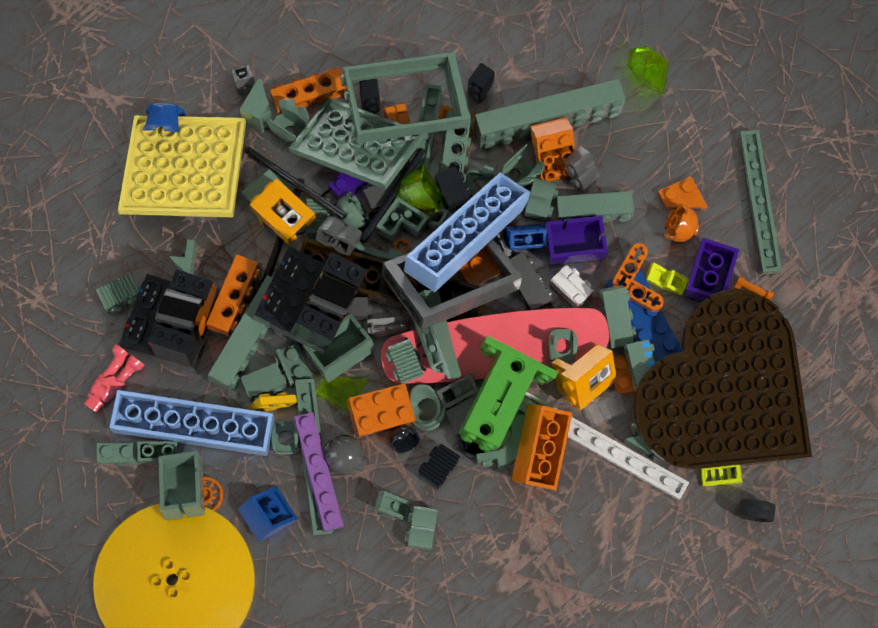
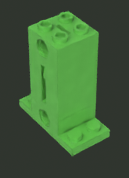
(501, 393)

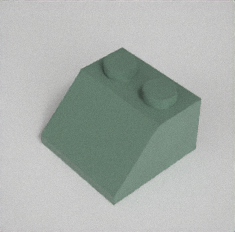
(256, 108)

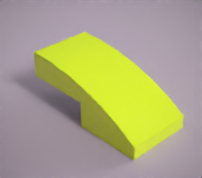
(665, 279)

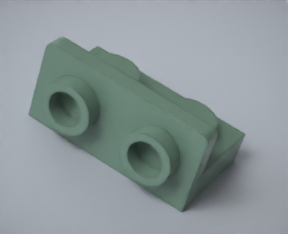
(293, 364)

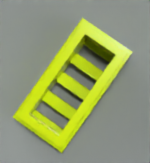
(714, 482)

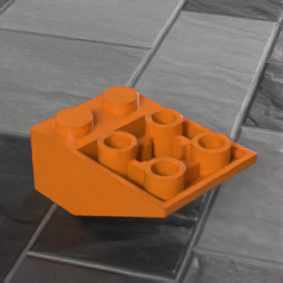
(553, 144)

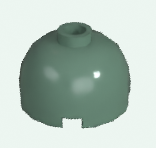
(354, 210)

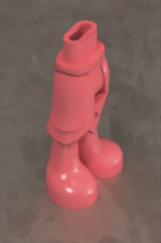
(106, 385)

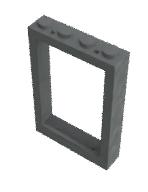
(426, 316)

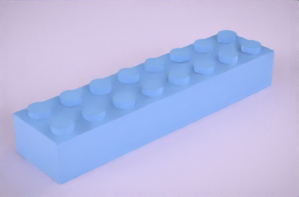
(466, 232)
(192, 423)

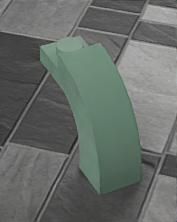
(506, 455)

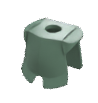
(289, 116)
(526, 170)

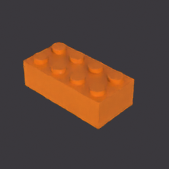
(541, 446)

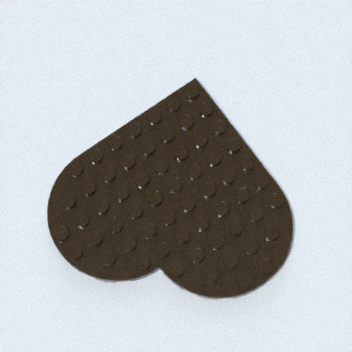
(729, 391)

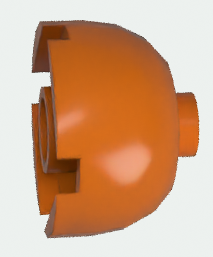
(681, 224)

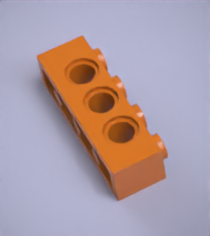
(314, 81)
(240, 267)

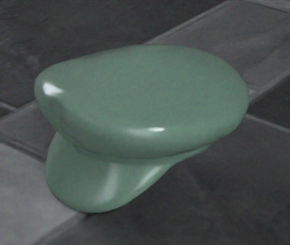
(426, 407)

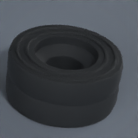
(756, 510)

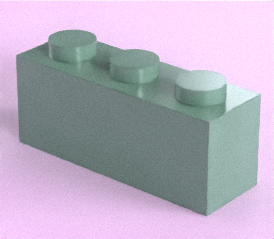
(618, 315)

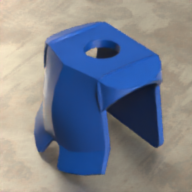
(163, 116)

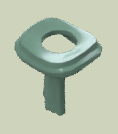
(472, 174)
(558, 334)
(280, 449)

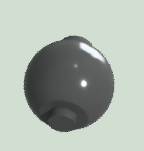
(345, 454)

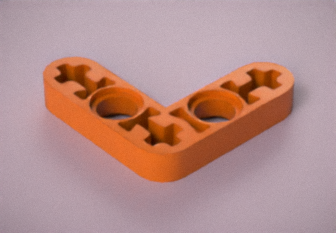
(631, 284)

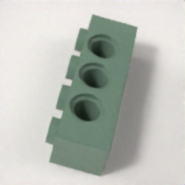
(462, 142)

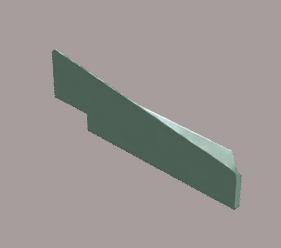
(438, 342)

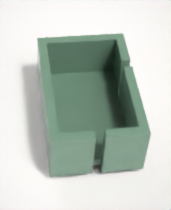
(344, 351)
(181, 485)

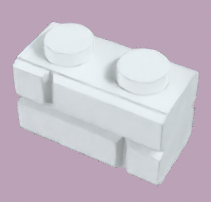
(572, 287)

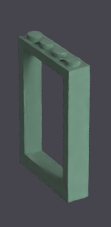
(402, 67)

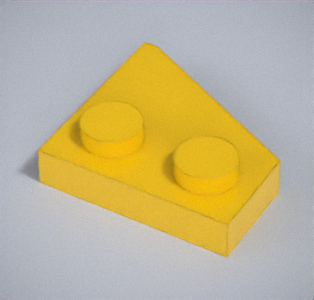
(272, 403)

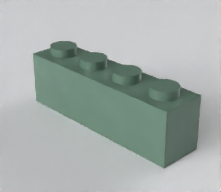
(608, 205)

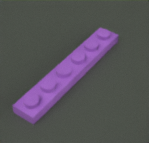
(318, 472)

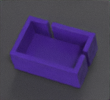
(577, 242)

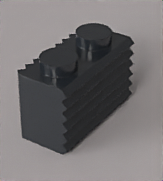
(480, 83)
(370, 95)
(438, 467)

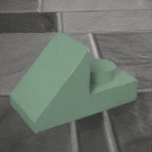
(186, 262)
(636, 442)
(392, 506)

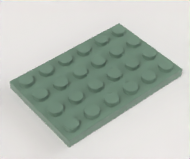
(330, 143)

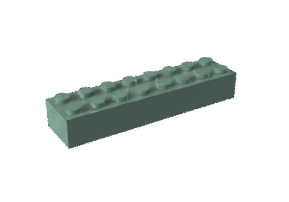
(578, 106)

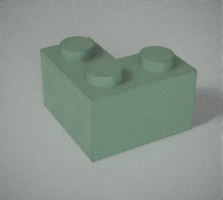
(400, 217)

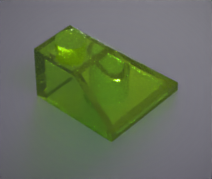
(649, 67)
(421, 190)

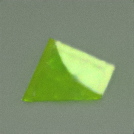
(340, 390)

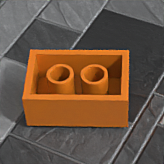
(380, 410)

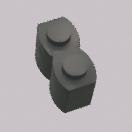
(581, 168)
(338, 235)

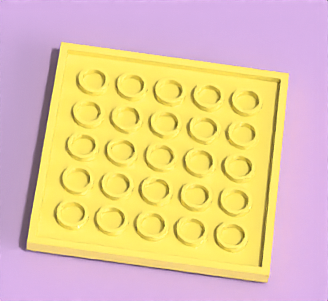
(183, 170)

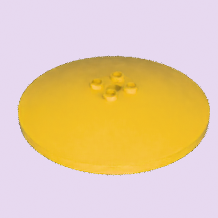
(204, 553)

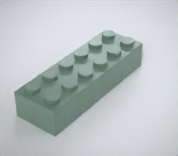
(239, 346)

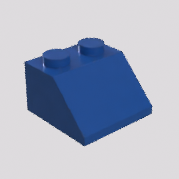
(267, 513)

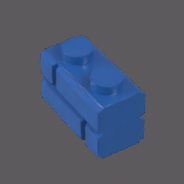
(525, 236)

